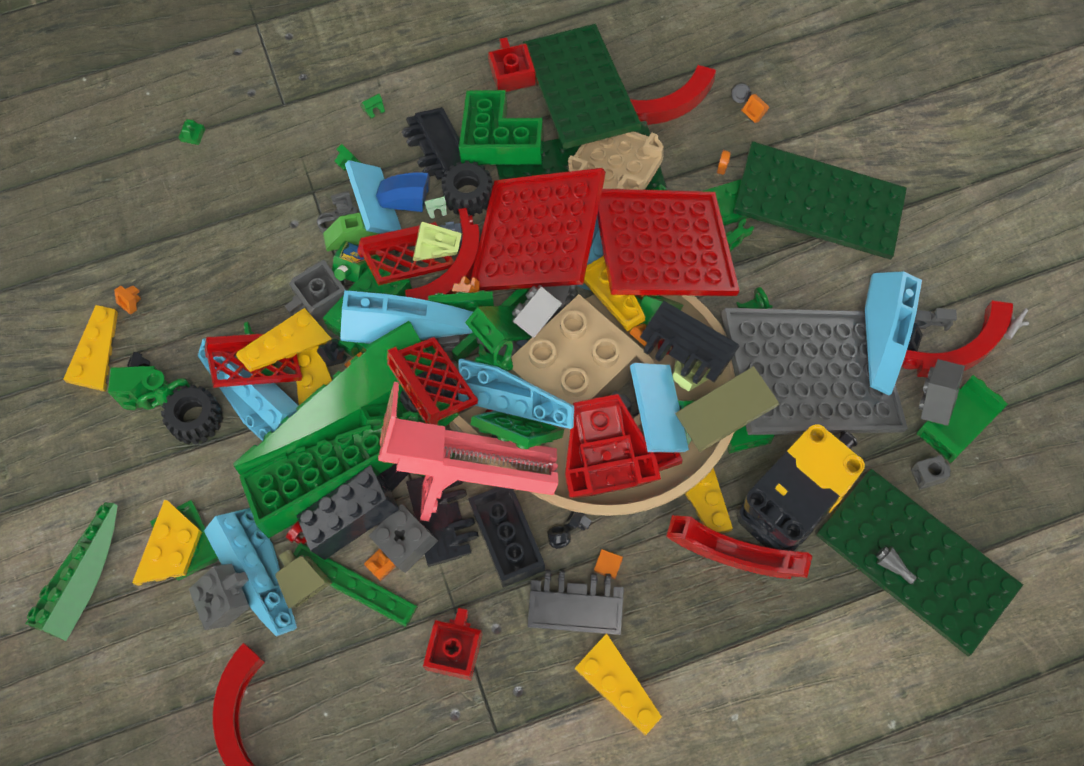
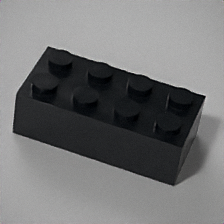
(347, 512)
(507, 535)

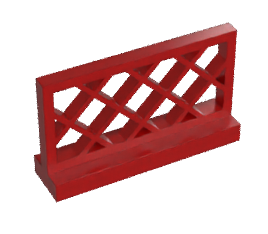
(400, 241)
(228, 347)
(416, 391)

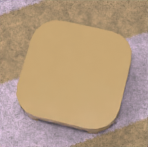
(626, 158)

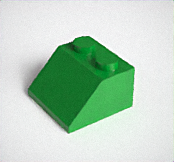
(127, 385)

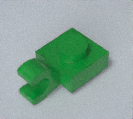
(735, 238)

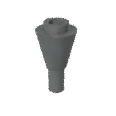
(890, 560)

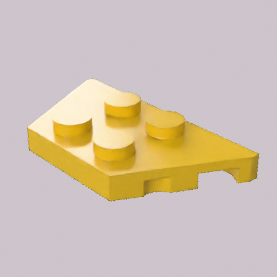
(169, 547)

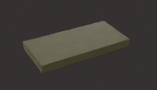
(727, 409)

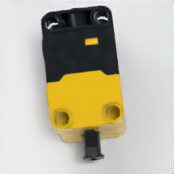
(801, 488)

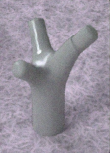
(1016, 324)

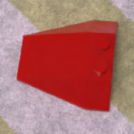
(606, 450)

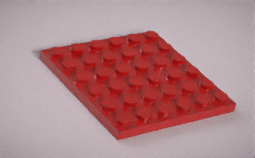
(539, 230)
(665, 243)

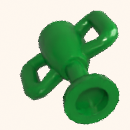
(154, 381)

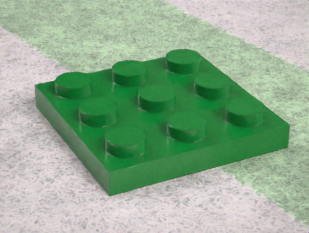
(516, 429)

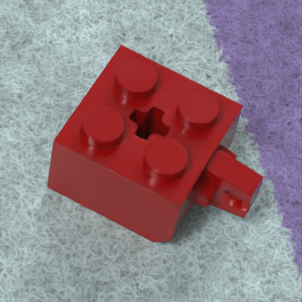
(511, 66)
(445, 637)

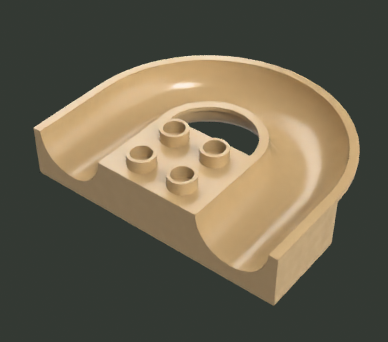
(589, 357)

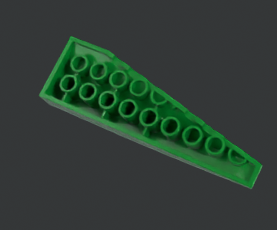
(337, 406)
(297, 480)

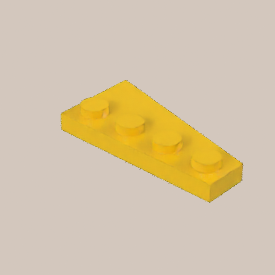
(284, 341)
(616, 682)

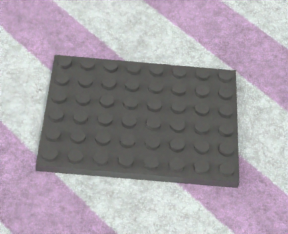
(814, 369)

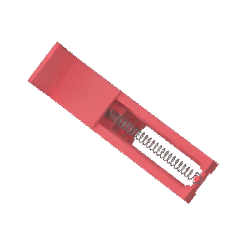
(427, 451)

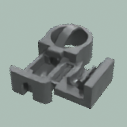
(343, 205)
(941, 317)

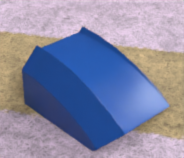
(404, 191)

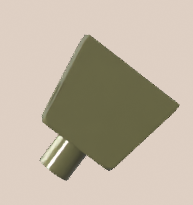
(300, 579)

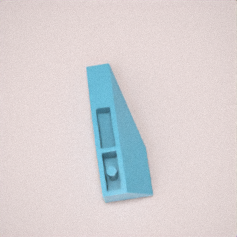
(374, 314)
(889, 325)
(512, 395)
(257, 405)
(250, 551)

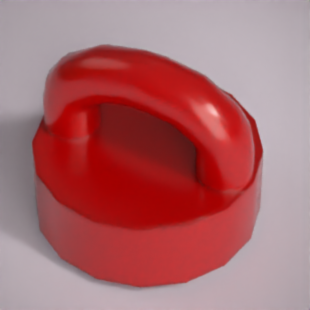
(293, 534)

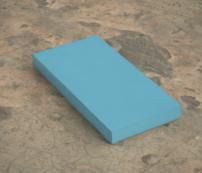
(365, 183)
(657, 407)

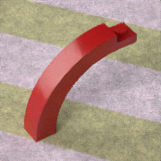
(679, 102)
(460, 268)
(995, 325)
(736, 553)
(228, 703)

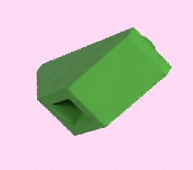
(346, 228)

